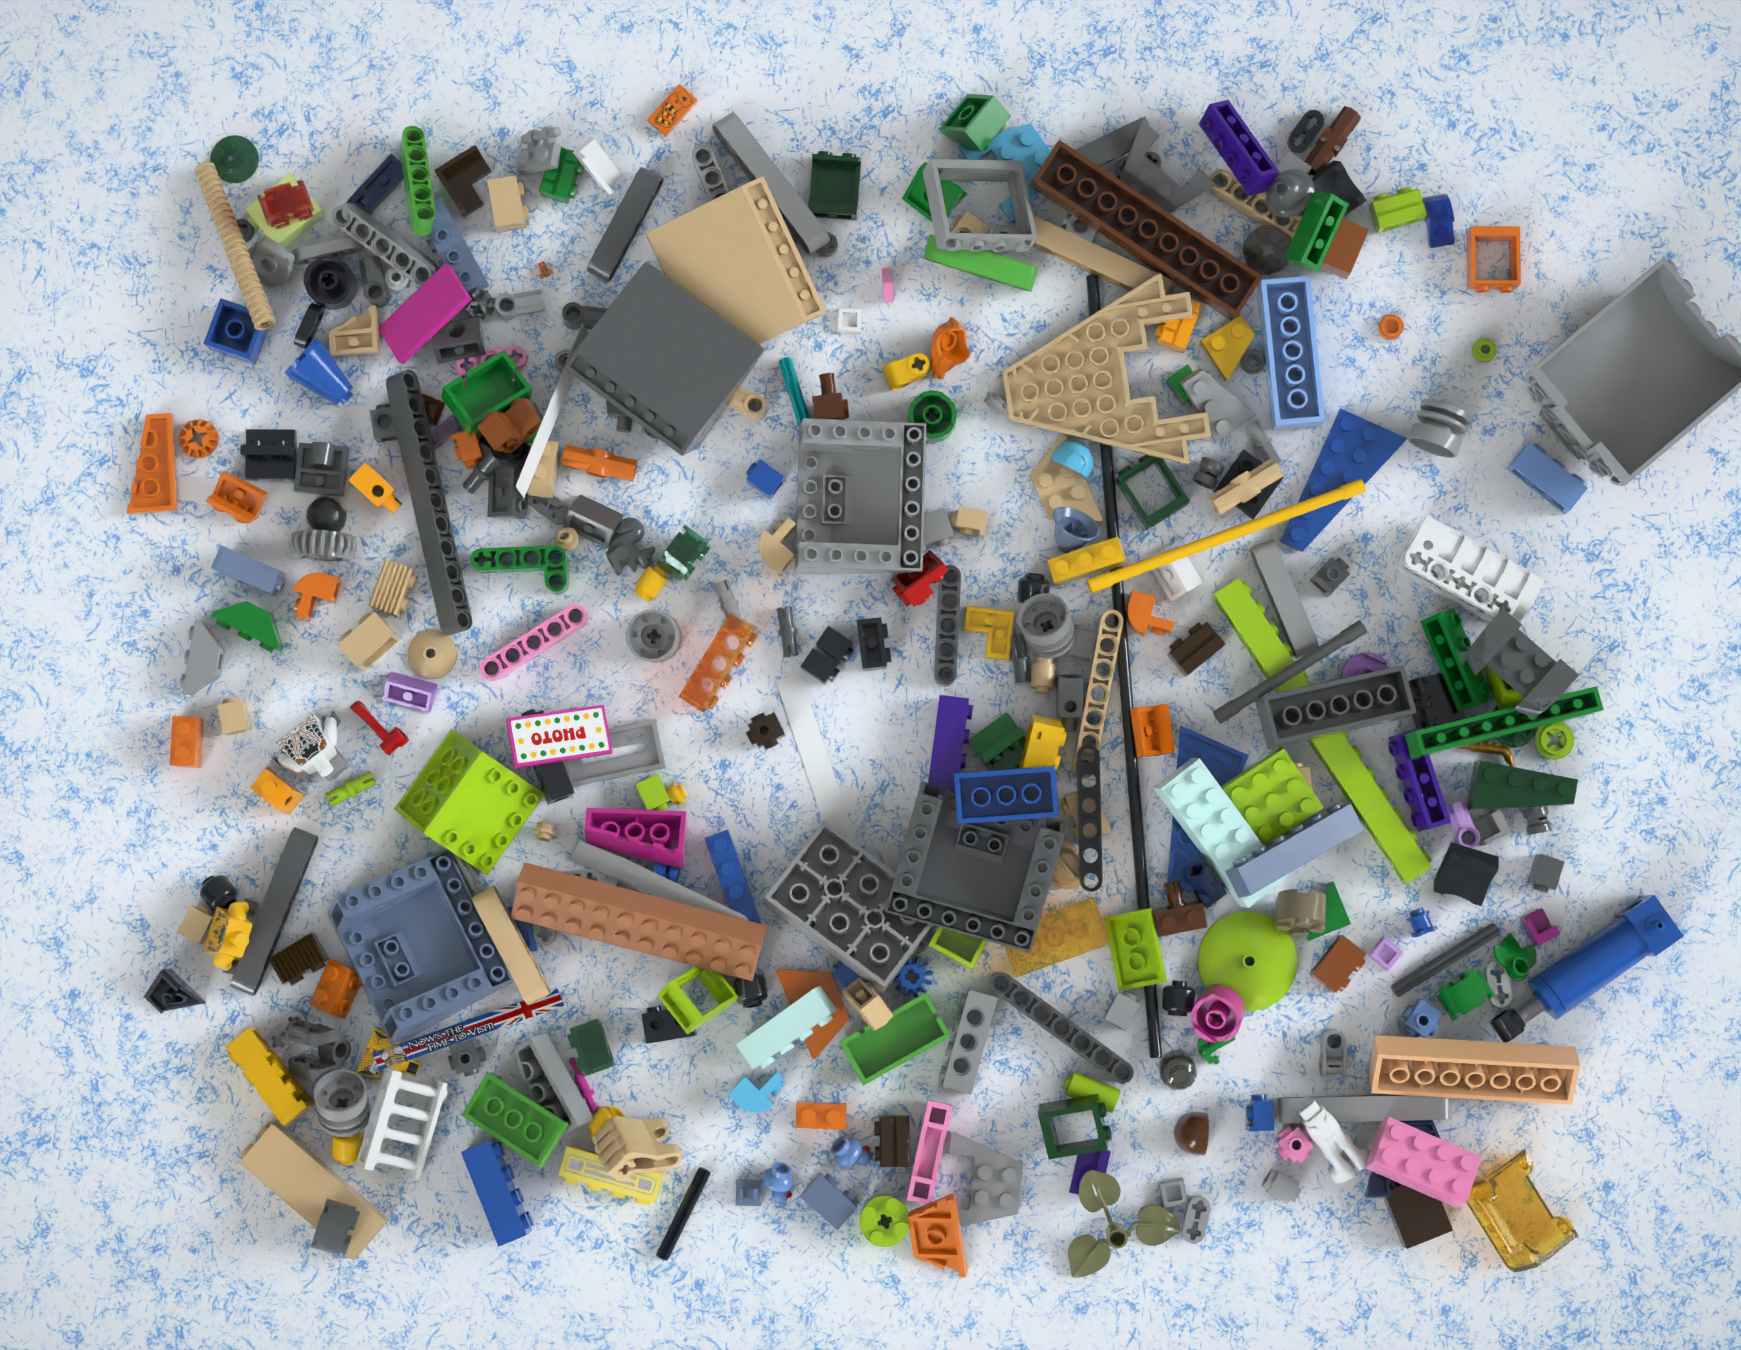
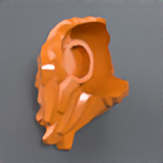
(948, 347)

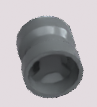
(1208, 473)
(1537, 820)

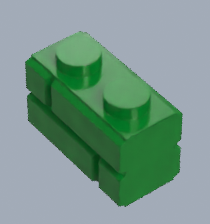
(560, 182)

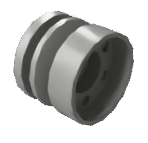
(1439, 428)
(1047, 625)
(639, 633)
(342, 1103)

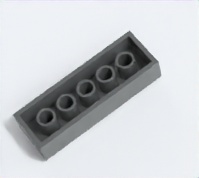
(1335, 706)

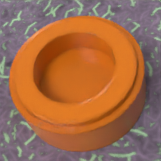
(1390, 327)

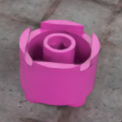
(1230, 1009)

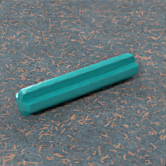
(794, 389)

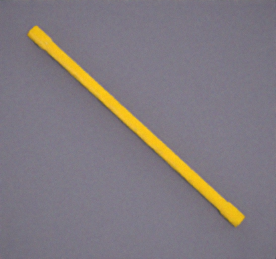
(1342, 493)

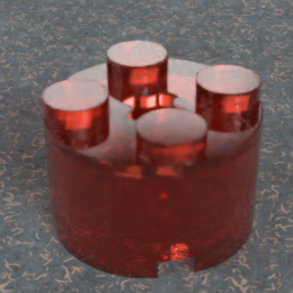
(286, 204)

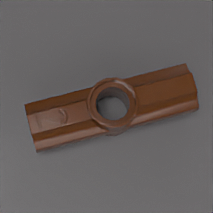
(1332, 139)

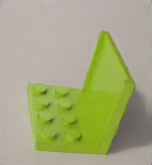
(468, 802)

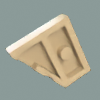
(356, 336)

